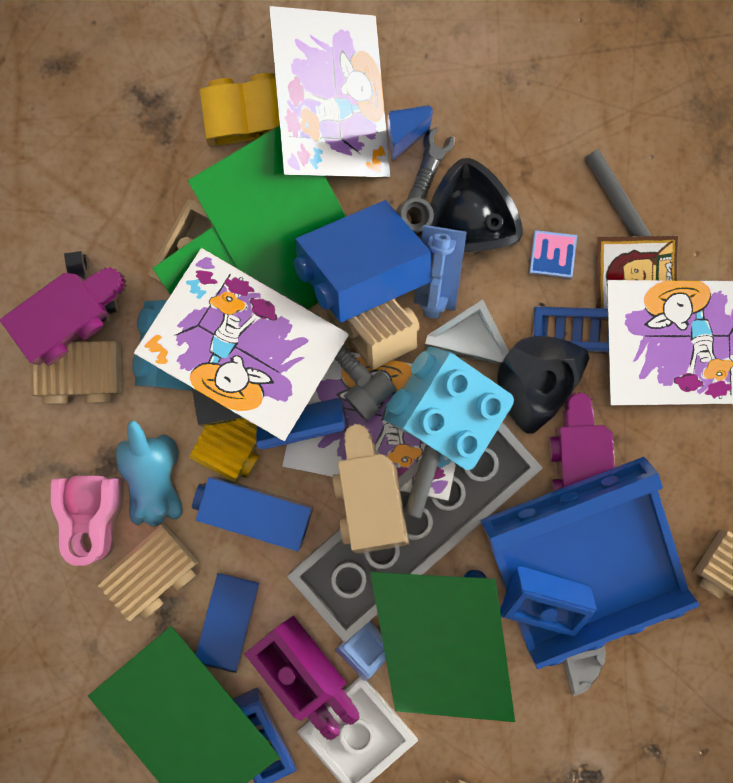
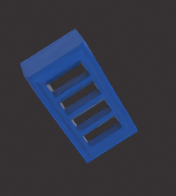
(541, 319)
(254, 703)

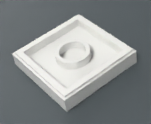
(367, 745)

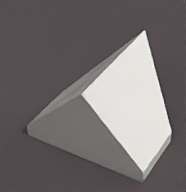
(471, 336)

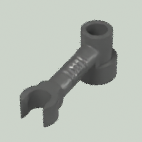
(416, 205)
(369, 388)

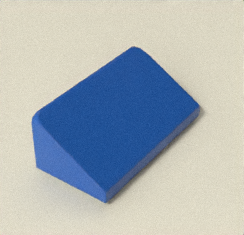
(406, 128)
(315, 421)
(548, 601)

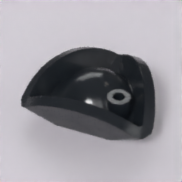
(478, 204)
(540, 378)

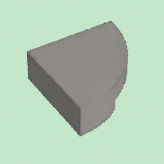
(584, 669)

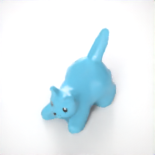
(147, 469)

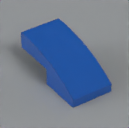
(227, 622)

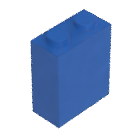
(362, 261)
(252, 512)

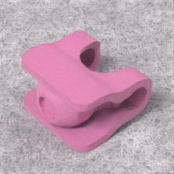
(85, 507)

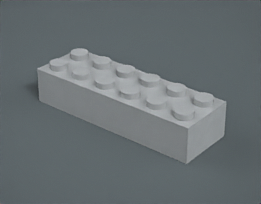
(340, 580)

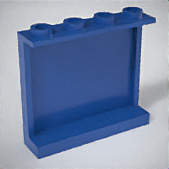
(602, 535)

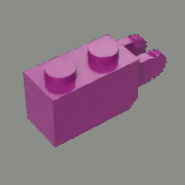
(62, 313)
(580, 445)
(303, 677)

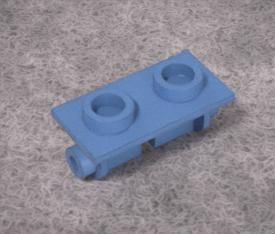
(446, 265)

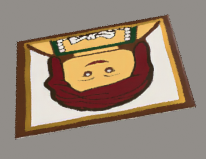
(634, 259)

